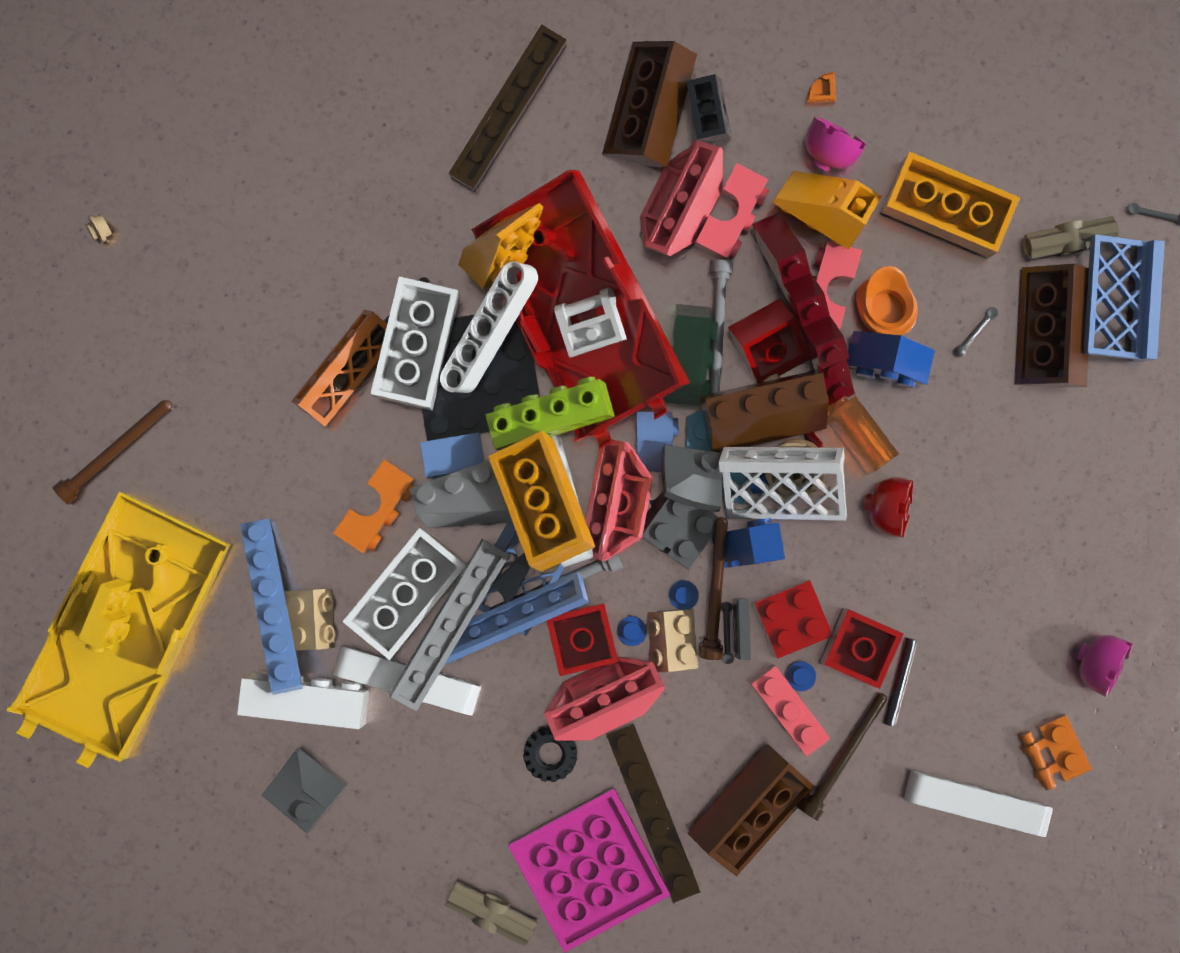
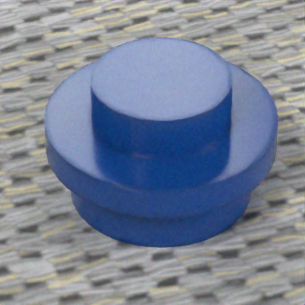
(683, 595)
(631, 631)
(801, 676)

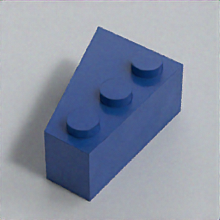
(754, 544)

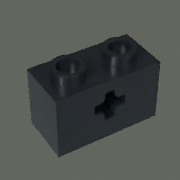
(709, 108)

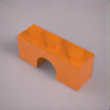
(364, 531)

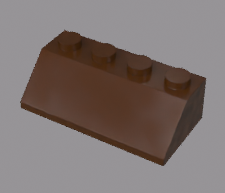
(650, 102)
(1052, 326)
(766, 411)
(751, 810)

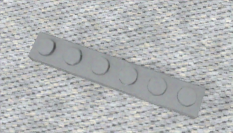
(449, 625)

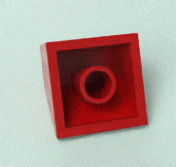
(769, 341)

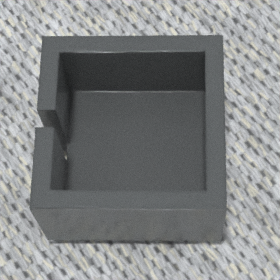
(679, 528)

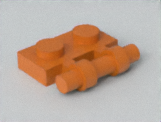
(1063, 748)

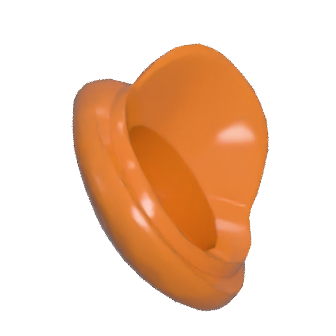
(887, 302)

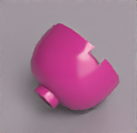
(832, 145)
(1103, 662)

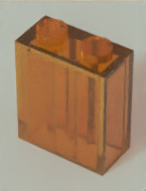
(860, 434)

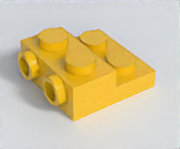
(105, 620)

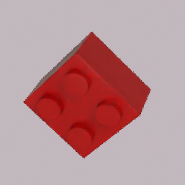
(792, 619)
(582, 640)
(861, 648)

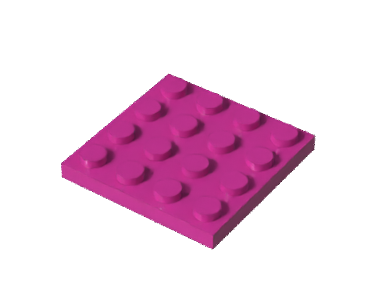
(589, 869)

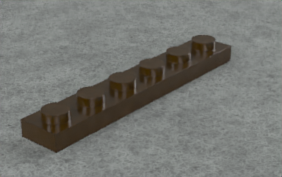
(507, 107)
(653, 813)

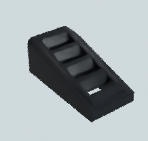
(512, 578)

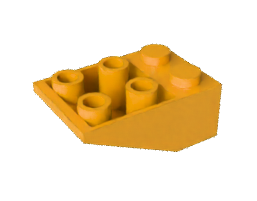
(828, 204)
(500, 244)

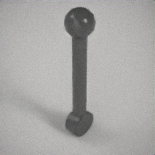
(1134, 208)
(990, 314)
(728, 657)

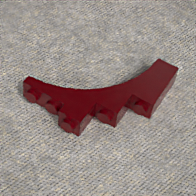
(808, 304)

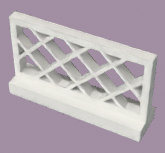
(786, 460)

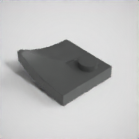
(692, 477)
(303, 790)

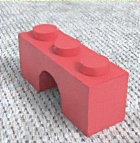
(744, 190)
(835, 264)
(789, 710)

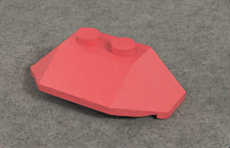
(683, 198)
(617, 500)
(603, 699)

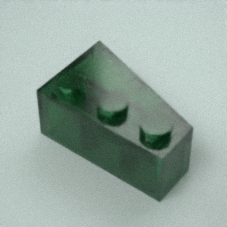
(691, 344)

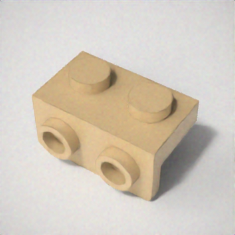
(311, 618)
(672, 640)

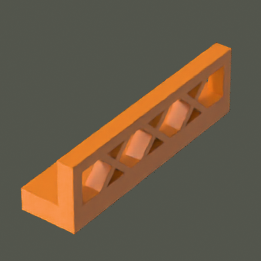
(333, 365)

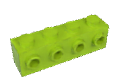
(552, 414)

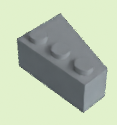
(461, 498)

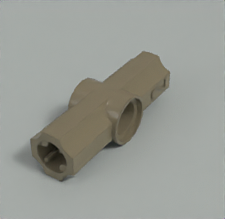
(1068, 237)
(490, 913)

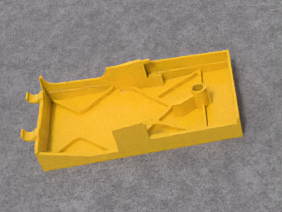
(109, 694)

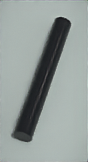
(900, 682)

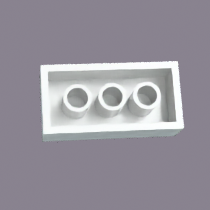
(415, 343)
(405, 594)
(316, 703)

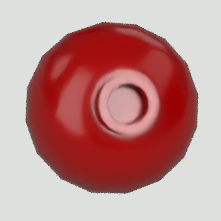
(890, 505)

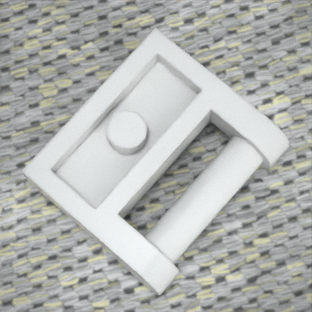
(592, 332)

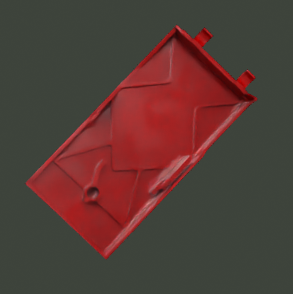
(577, 261)

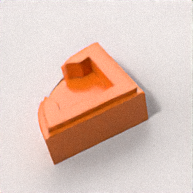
(822, 90)

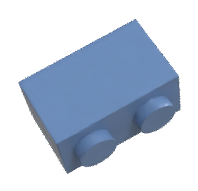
(451, 454)

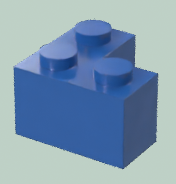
(891, 357)

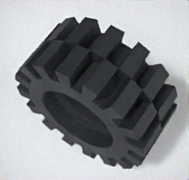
(544, 771)

